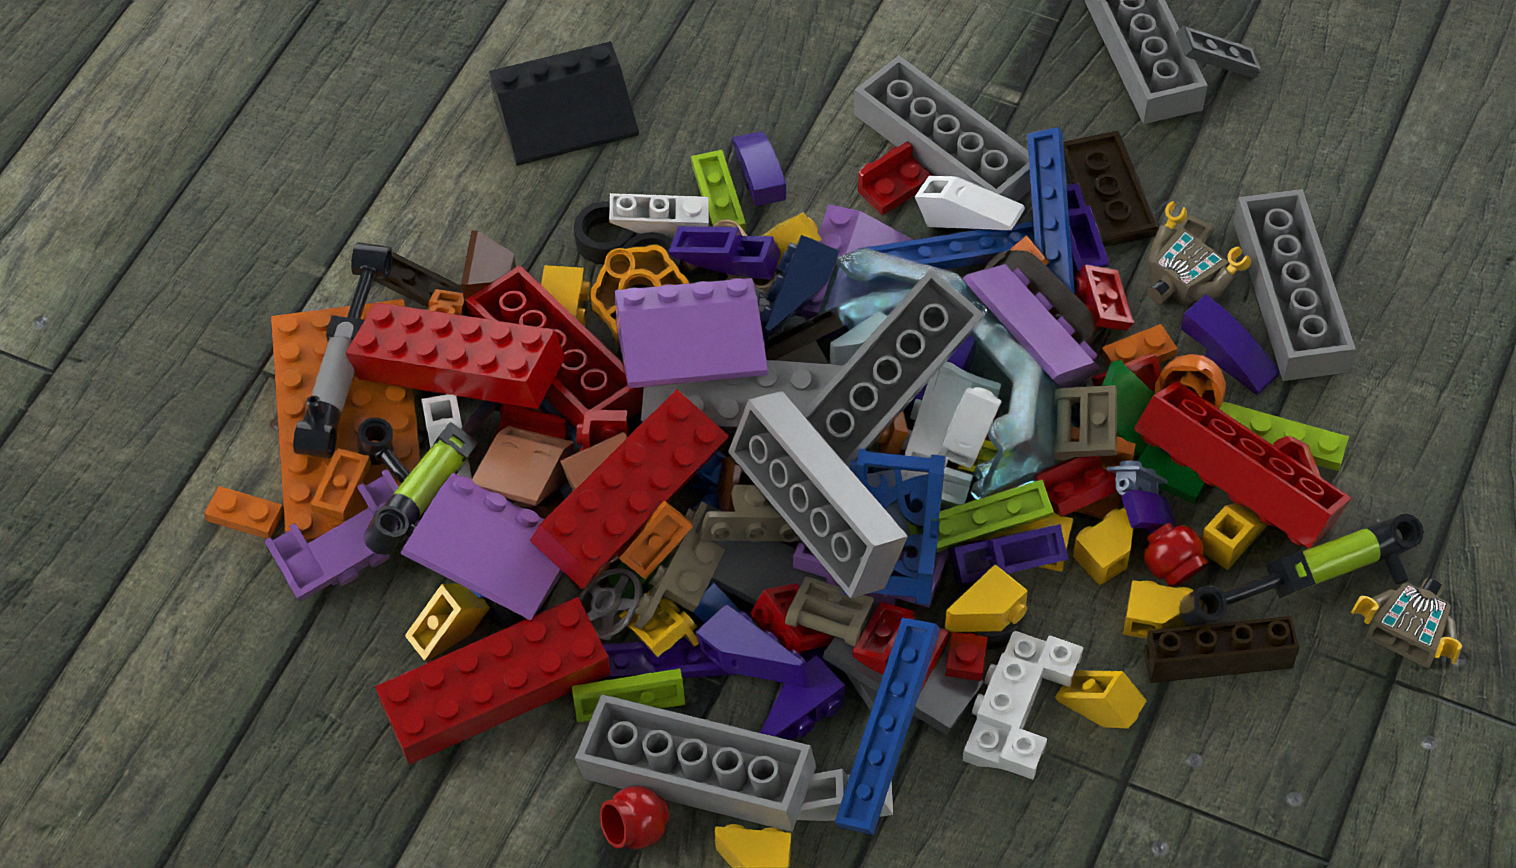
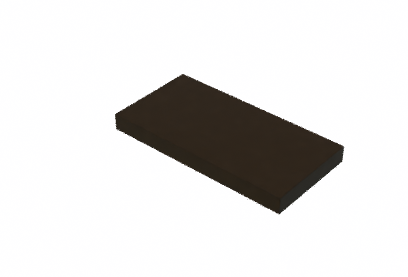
(1110, 187)

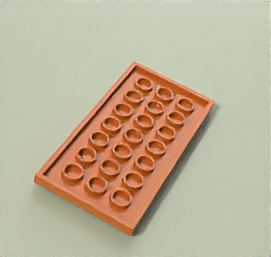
(298, 354)

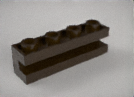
(1221, 649)

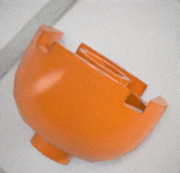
(1196, 374)

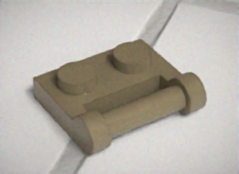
(1097, 422)
(828, 601)

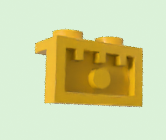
(664, 627)

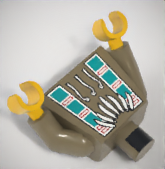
(1186, 266)
(1412, 622)

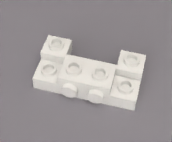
(932, 422)
(1011, 691)

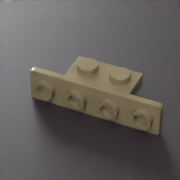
(752, 521)
(684, 573)

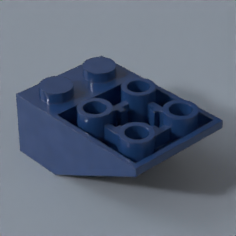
(804, 275)

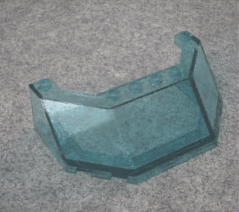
(1025, 437)

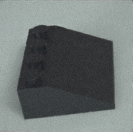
(563, 103)

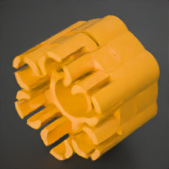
(628, 268)

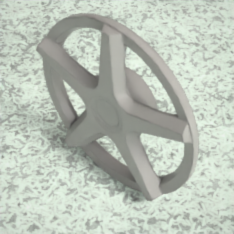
(609, 601)

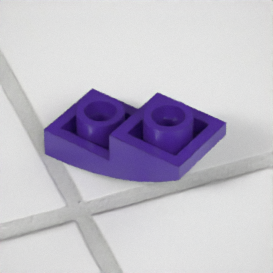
(1147, 510)

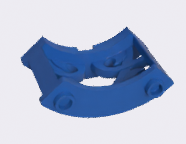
(927, 489)

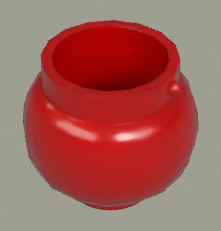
(1174, 554)
(634, 818)

